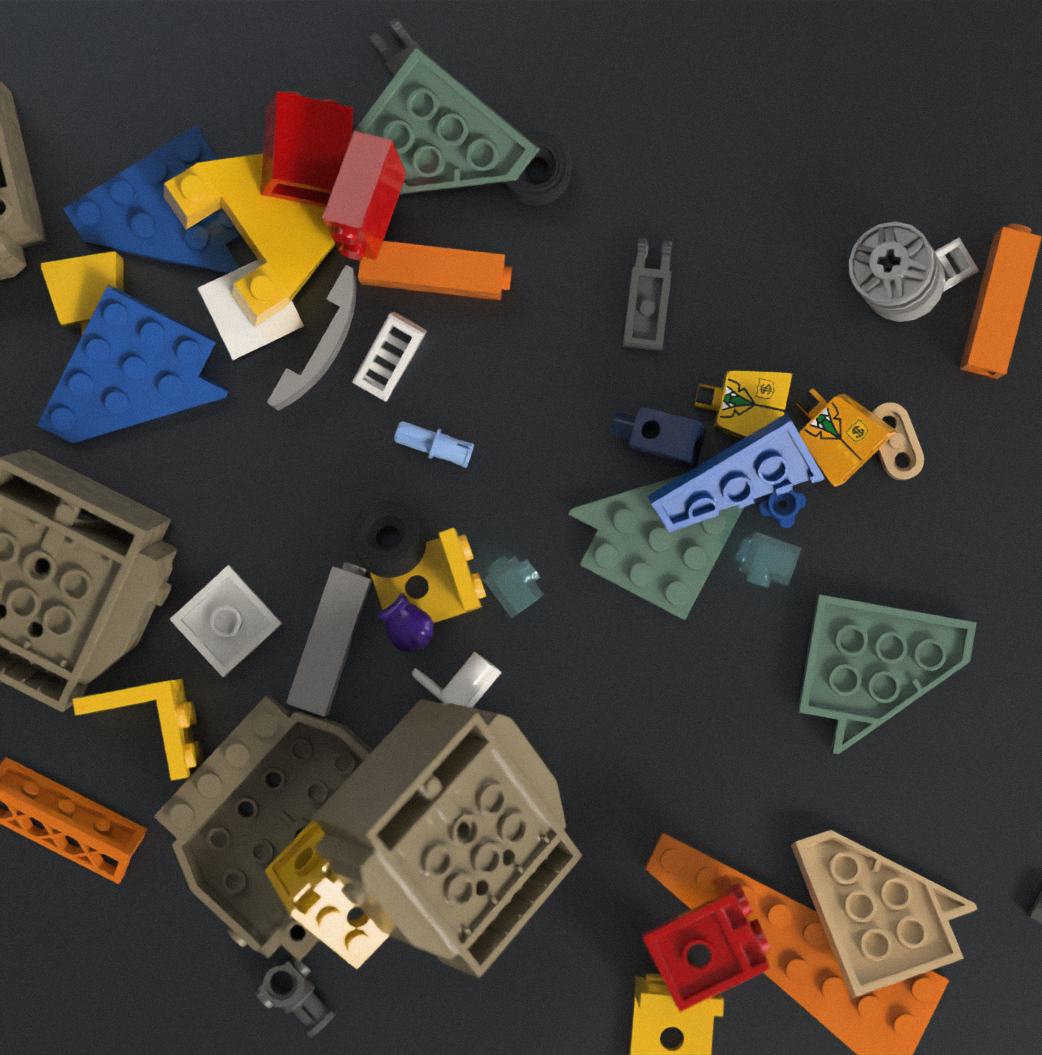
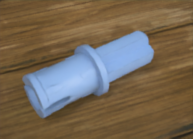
(434, 443)

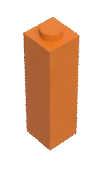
(437, 270)
(1000, 301)

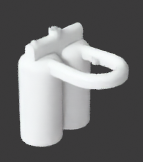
(467, 684)

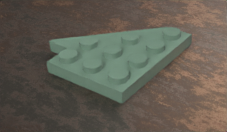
(445, 130)
(647, 559)
(875, 662)

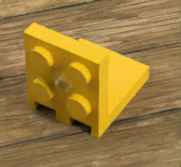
(449, 579)
(175, 716)
(315, 898)
(656, 1011)

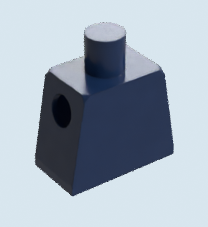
(678, 440)

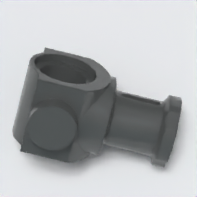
(297, 999)

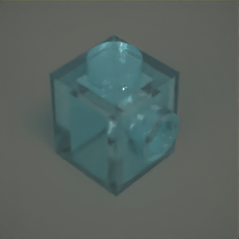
(767, 560)
(513, 584)

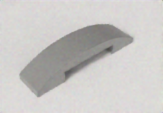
(293, 386)

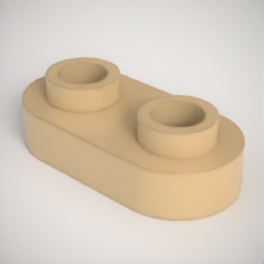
(902, 442)

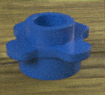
(784, 516)

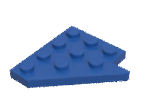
(135, 218)
(129, 371)

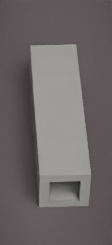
(330, 639)

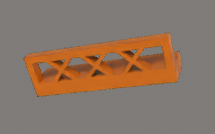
(69, 815)

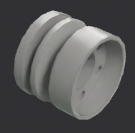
(911, 286)

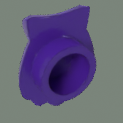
(407, 625)

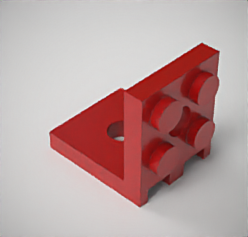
(723, 927)

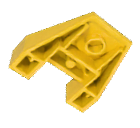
(281, 233)

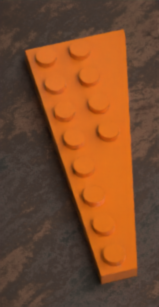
(802, 960)

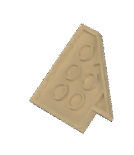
(878, 913)

